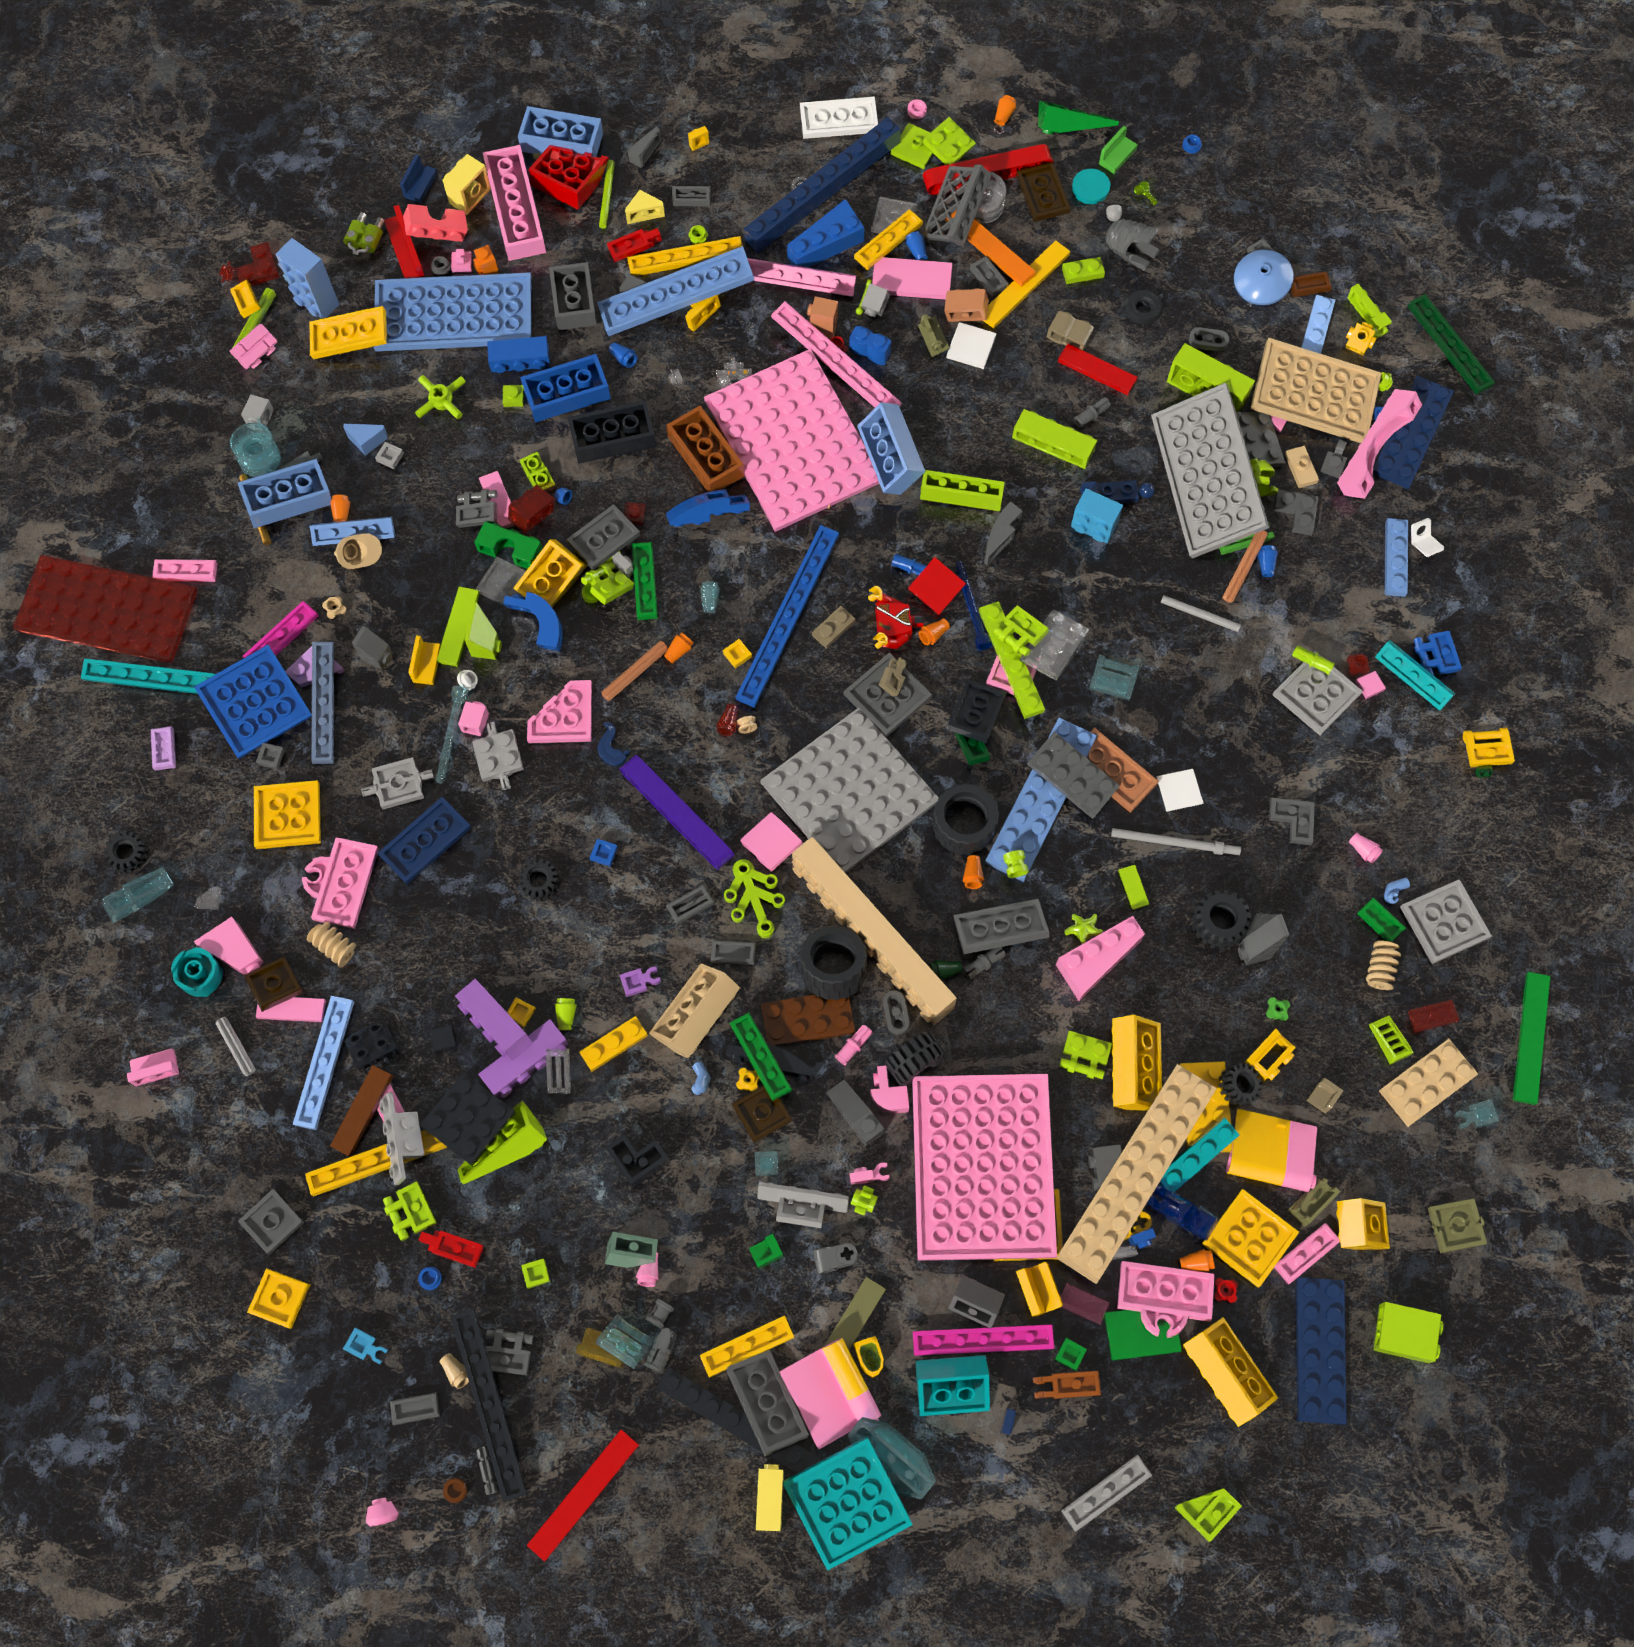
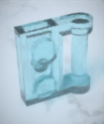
(1112, 682)
(623, 1346)

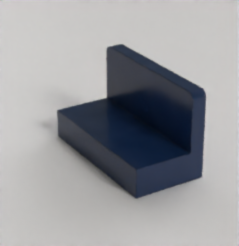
(417, 180)

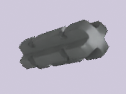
(487, 1471)

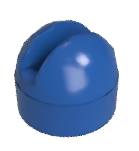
(563, 495)

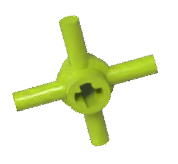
(440, 397)

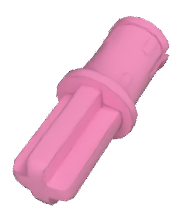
(853, 1044)

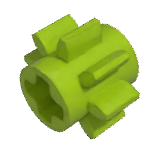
(864, 1200)

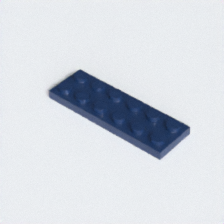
(1408, 445)
(1320, 1351)

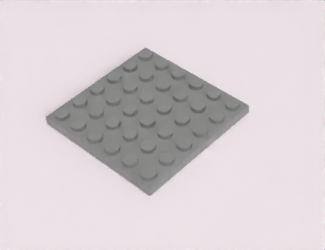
(850, 790)

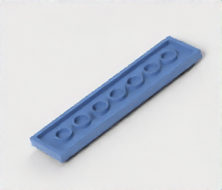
(675, 291)
(1036, 807)

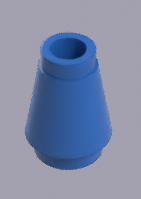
(916, 244)
(623, 355)
(1267, 559)

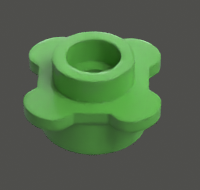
(1273, 1013)

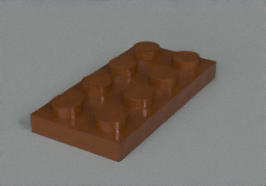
(806, 1019)

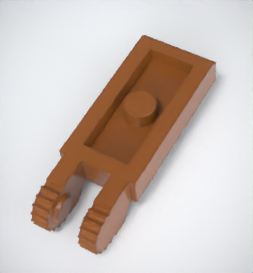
(1070, 1385)

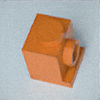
(485, 262)

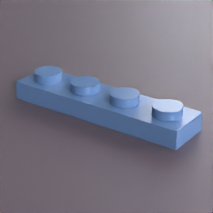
(334, 532)
(1396, 557)

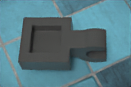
(1335, 462)

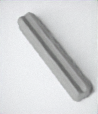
(235, 1046)

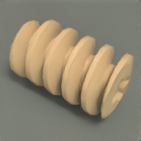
(331, 943)
(1382, 965)

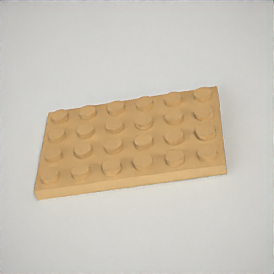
(1316, 390)

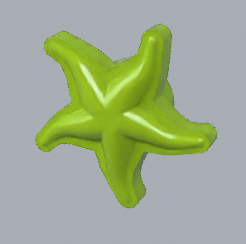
(1084, 928)

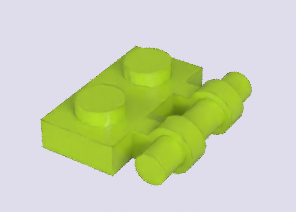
(609, 588)
(1026, 626)
(1088, 1049)
(416, 1208)

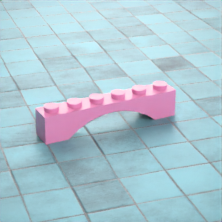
(1397, 412)

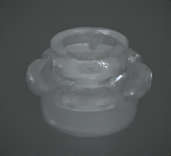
(675, 377)

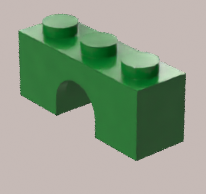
(494, 538)

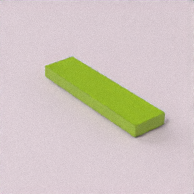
(454, 636)

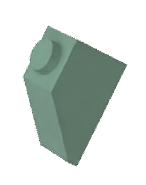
(630, 1250)

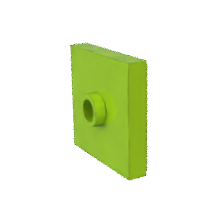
(911, 147)

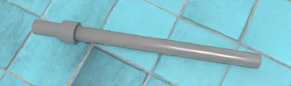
(1217, 847)

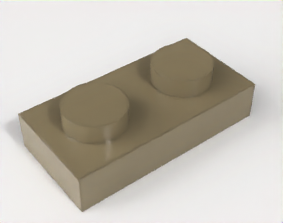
(833, 627)

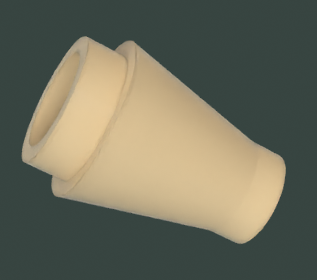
(455, 1371)

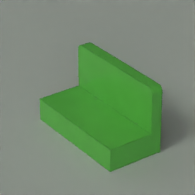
(1117, 151)

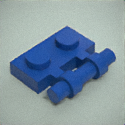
(1443, 651)

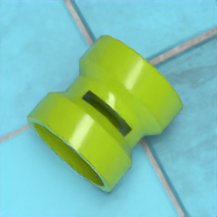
(1015, 863)

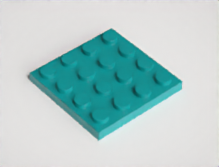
(847, 1503)

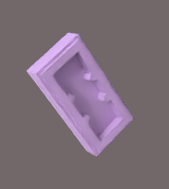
(163, 748)

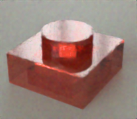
(635, 512)

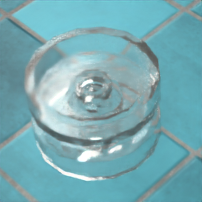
(992, 200)

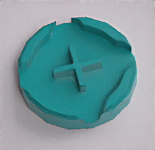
(1091, 186)

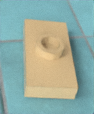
(1301, 467)

